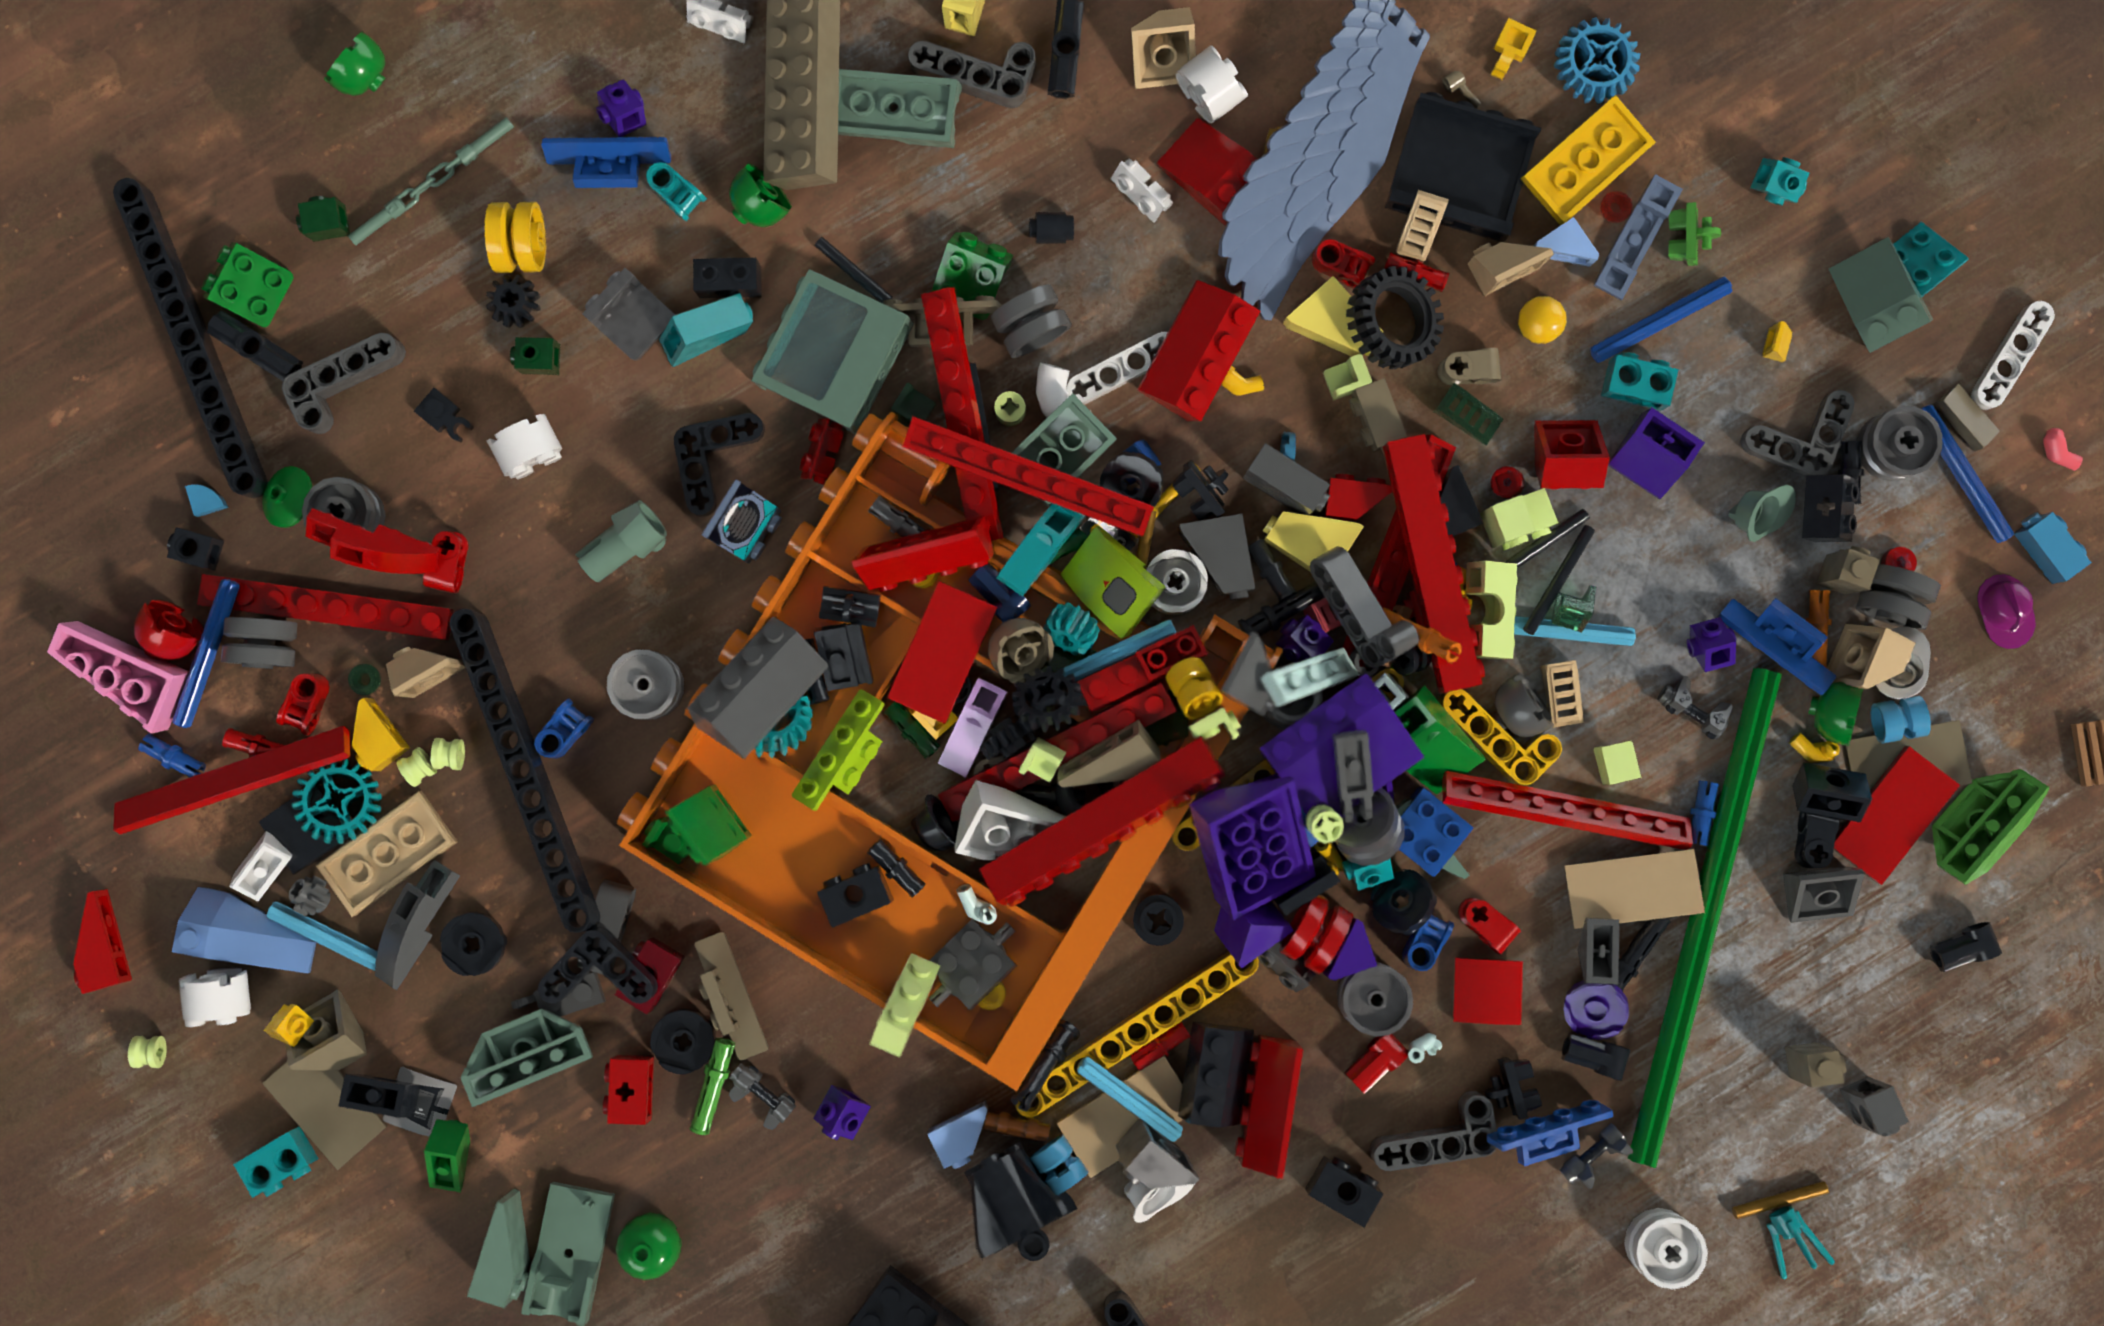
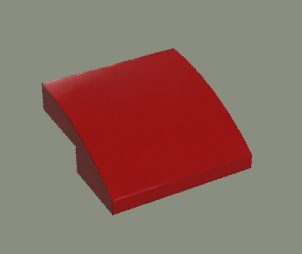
(1488, 991)

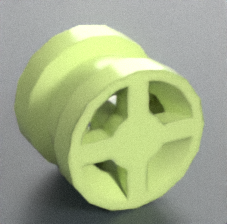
(1010, 414)
(447, 754)
(416, 767)
(1329, 829)
(147, 1051)

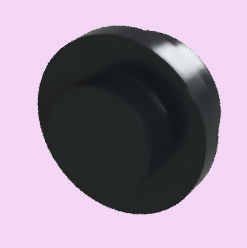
(1034, 1246)

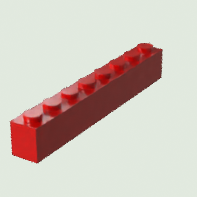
(1431, 558)
(1103, 822)

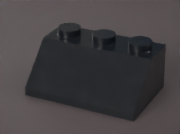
(1215, 1074)

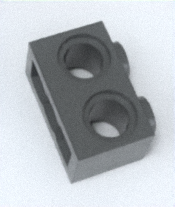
(1874, 1106)

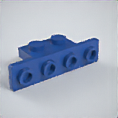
(606, 160)
(1784, 639)
(1550, 1135)

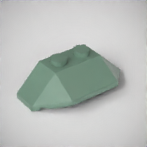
(522, 1054)

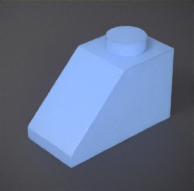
(957, 1136)

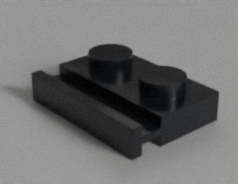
(845, 653)

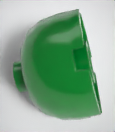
(358, 67)
(757, 200)
(1836, 712)
(648, 1246)

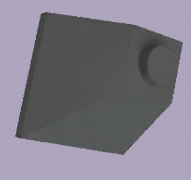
(1244, 680)

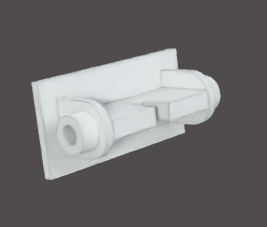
(730, 23)
(1131, 180)

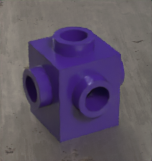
(621, 108)
(1303, 639)
(1712, 644)
(841, 1113)

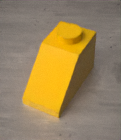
(375, 737)

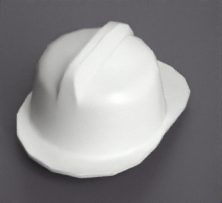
(1916, 671)
(1150, 1201)

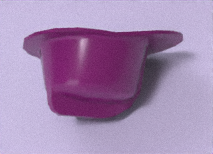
(2006, 611)

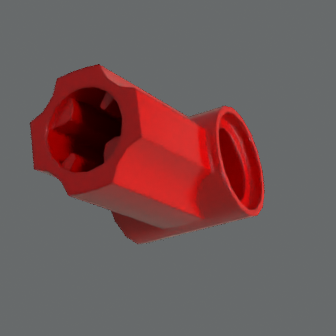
(1383, 1055)

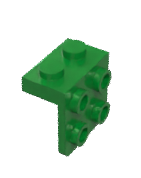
(972, 268)
(247, 284)

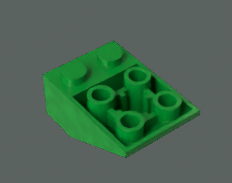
(1438, 739)
(708, 825)

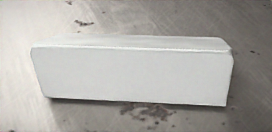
(260, 867)

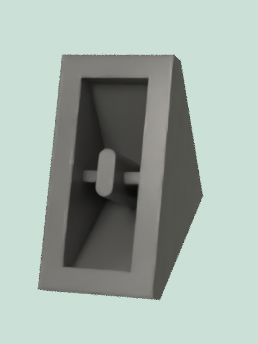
(1599, 951)

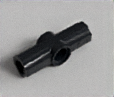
(1064, 66)
(240, 339)

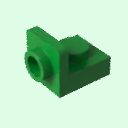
(664, 840)

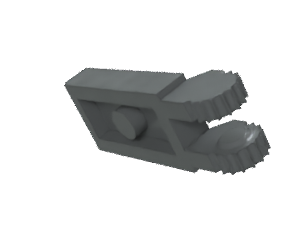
(1353, 772)
(583, 996)

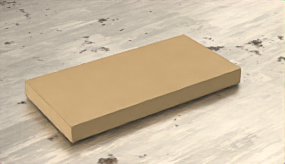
(386, 854)
(1635, 888)
(1103, 1122)

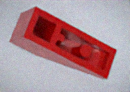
(99, 949)

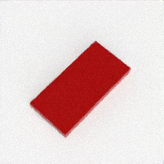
(942, 652)
(1900, 811)

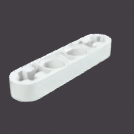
(2016, 358)
(1120, 364)

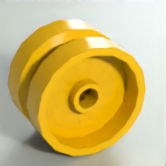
(515, 237)

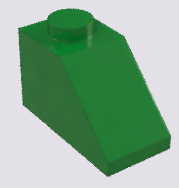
(447, 1155)

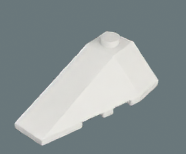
(998, 821)

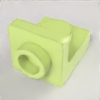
(1209, 725)

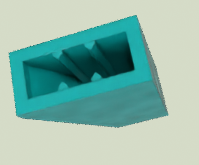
(705, 328)

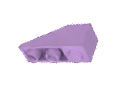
(972, 727)

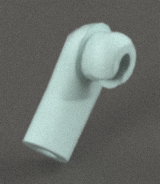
(975, 907)
(1424, 1043)

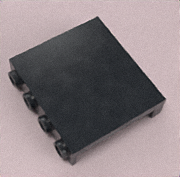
(1466, 158)

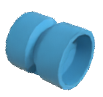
(1894, 720)
(1051, 1156)

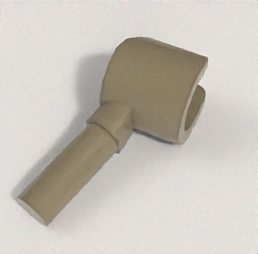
(1457, 81)

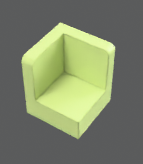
(1347, 377)
(1042, 760)
(1617, 763)

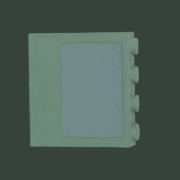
(832, 350)

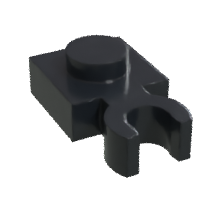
(441, 413)

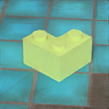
(1516, 518)

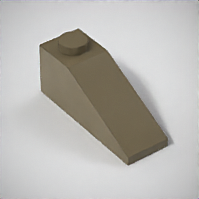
(1112, 759)

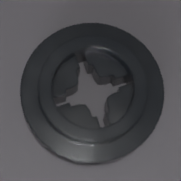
(1163, 934)

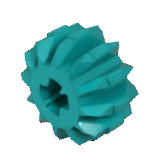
(1072, 628)

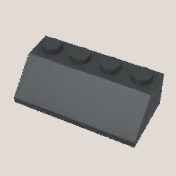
(757, 687)

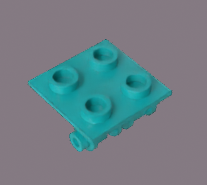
(1928, 257)

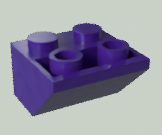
(1655, 453)

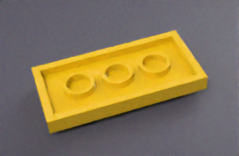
(1588, 160)

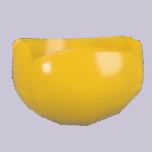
(1542, 319)

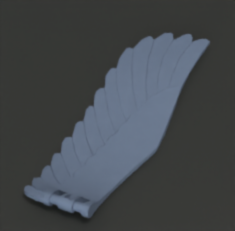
(1323, 153)

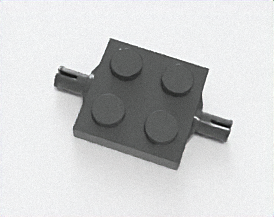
(972, 964)

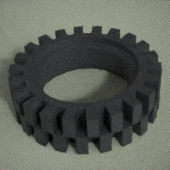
(1423, 311)

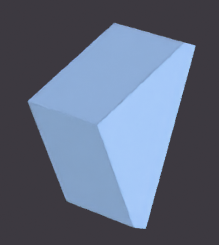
(1570, 244)

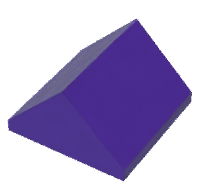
(1252, 932)
(1353, 955)

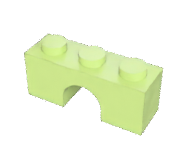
(1497, 588)
(904, 1005)

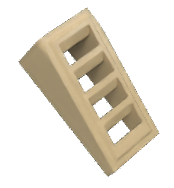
(1416, 244)
(1574, 691)

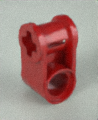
(1345, 262)
(450, 563)
(299, 707)
(1491, 926)

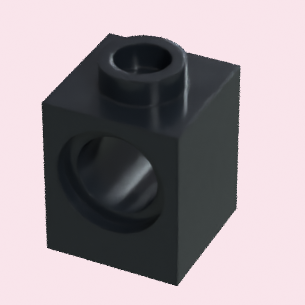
(207, 550)

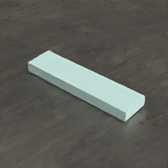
(1309, 676)

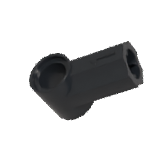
(1974, 944)
(1602, 1057)

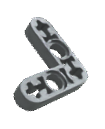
(1813, 446)

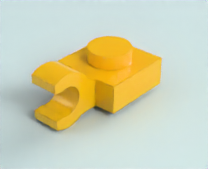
(1512, 44)

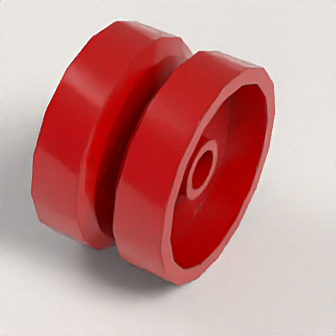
(1317, 933)

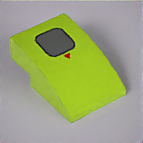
(1112, 582)

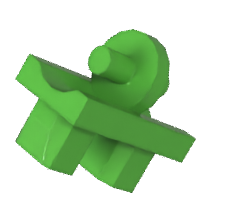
(1687, 220)

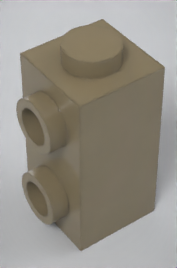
(1377, 414)
(1848, 570)
(1815, 1064)

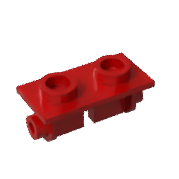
(823, 439)

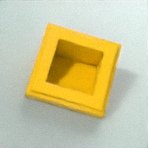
(1777, 342)

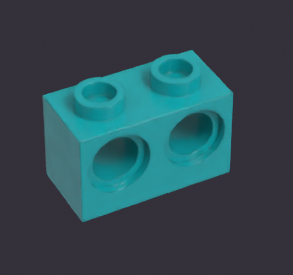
(1639, 389)
(275, 1160)

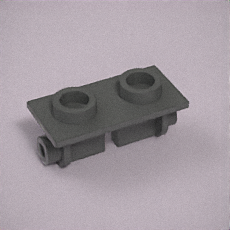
(1291, 972)

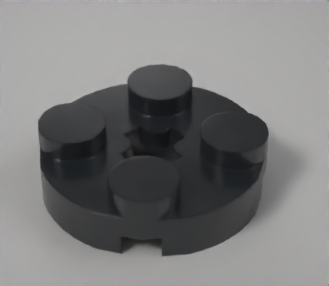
(1137, 466)
(1415, 913)
(454, 944)
(667, 1051)

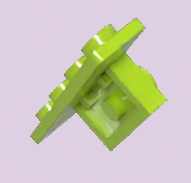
(843, 754)

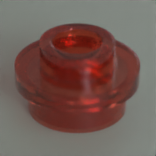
(1624, 203)

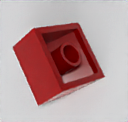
(1570, 454)

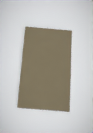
(1941, 747)
(313, 1102)

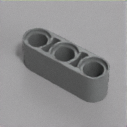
(614, 905)

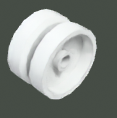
(1669, 1267)

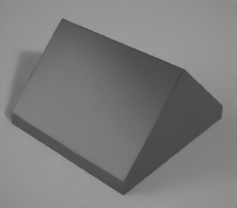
(1822, 893)

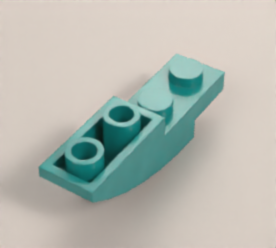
(1039, 548)

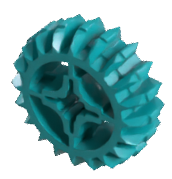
(796, 723)
(322, 806)

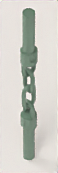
(396, 206)

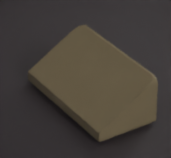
(1967, 418)

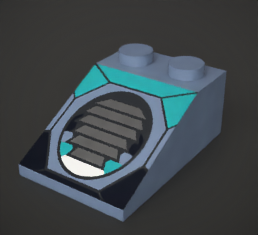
(743, 522)

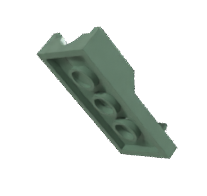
(923, 111)
(563, 1284)

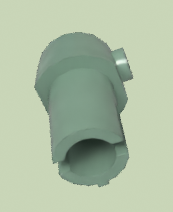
(634, 532)

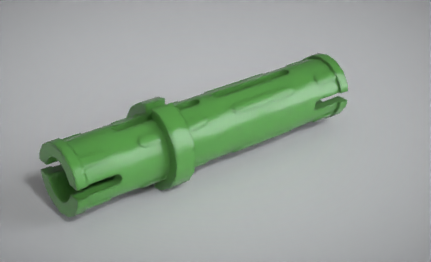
(716, 1073)

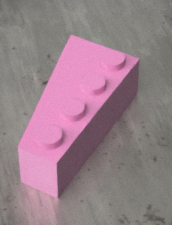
(125, 674)

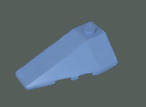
(229, 930)

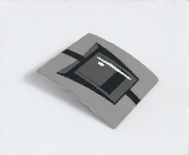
(432, 1103)

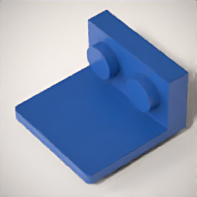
(1431, 831)

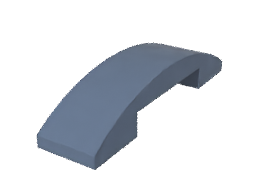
(1637, 236)

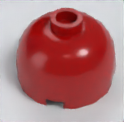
(165, 632)

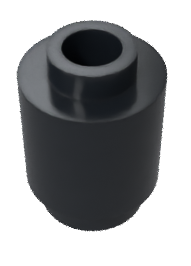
(1051, 227)

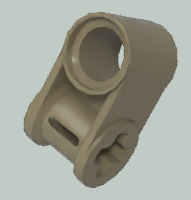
(1475, 366)

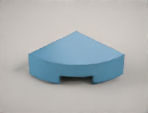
(1288, 445)
(204, 500)

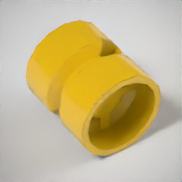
(1194, 688)

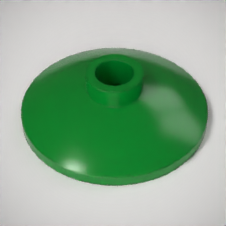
(285, 496)

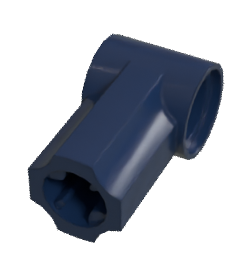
(1009, 603)

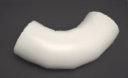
(1051, 387)

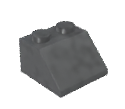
(1154, 1159)

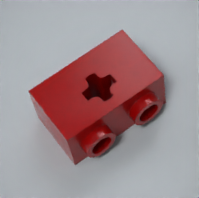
(639, 1074)

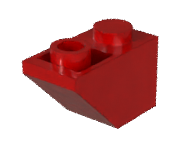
(1353, 498)

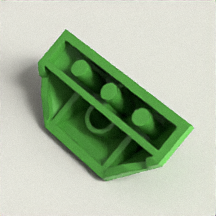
(1985, 822)

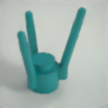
(1788, 1223)

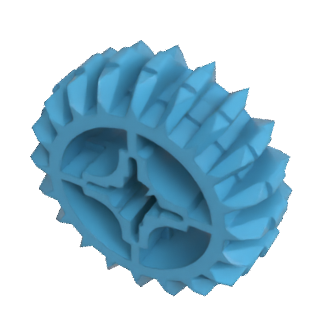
(1583, 40)

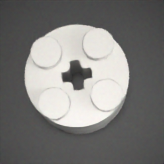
(1211, 84)
(525, 446)
(1194, 583)
(215, 996)

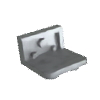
(628, 314)

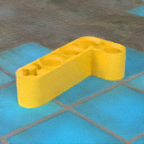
(1492, 732)

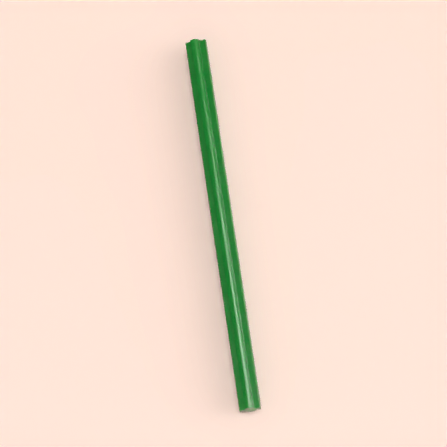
(1703, 926)

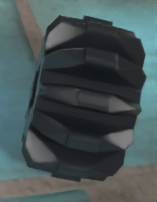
(503, 295)

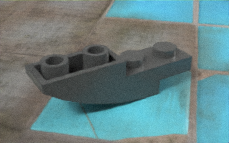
(405, 929)

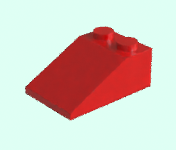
(1207, 166)

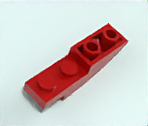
(379, 550)
(1141, 670)

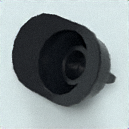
(935, 825)

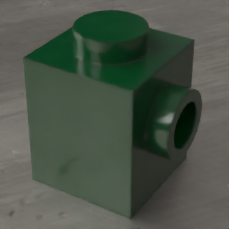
(322, 218)
(536, 356)

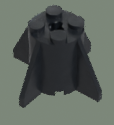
(1011, 1200)

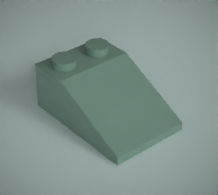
(1880, 295)
(1067, 439)
(504, 1256)

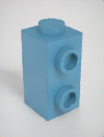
(2052, 546)

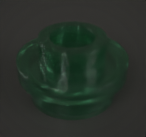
(355, 679)

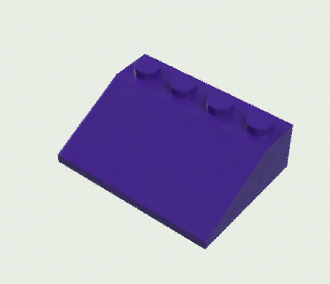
(1307, 746)
(1253, 843)

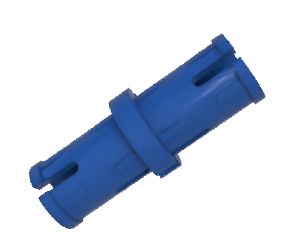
(171, 756)
(1703, 812)

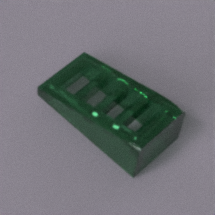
(1463, 424)

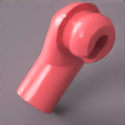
(2057, 450)

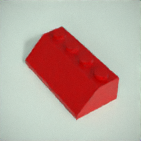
(1198, 351)
(924, 554)
(1270, 1105)

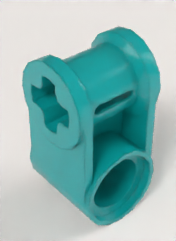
(678, 194)

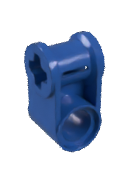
(564, 729)
(1429, 940)

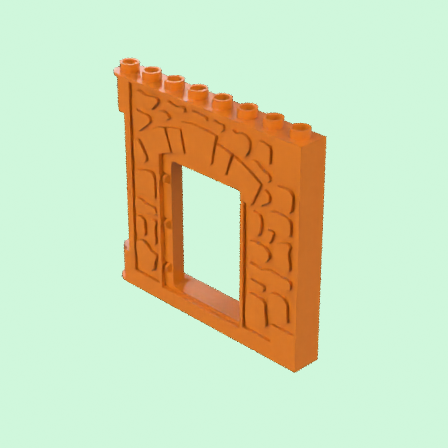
(792, 849)

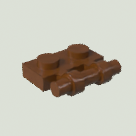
(1027, 1129)

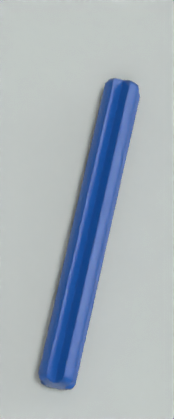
(1661, 319)
(1971, 483)
(205, 653)

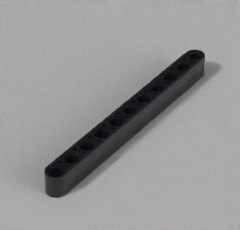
(179, 329)
(536, 779)

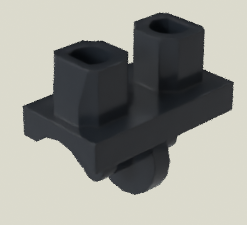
(1192, 479)
(849, 606)
(1520, 1101)

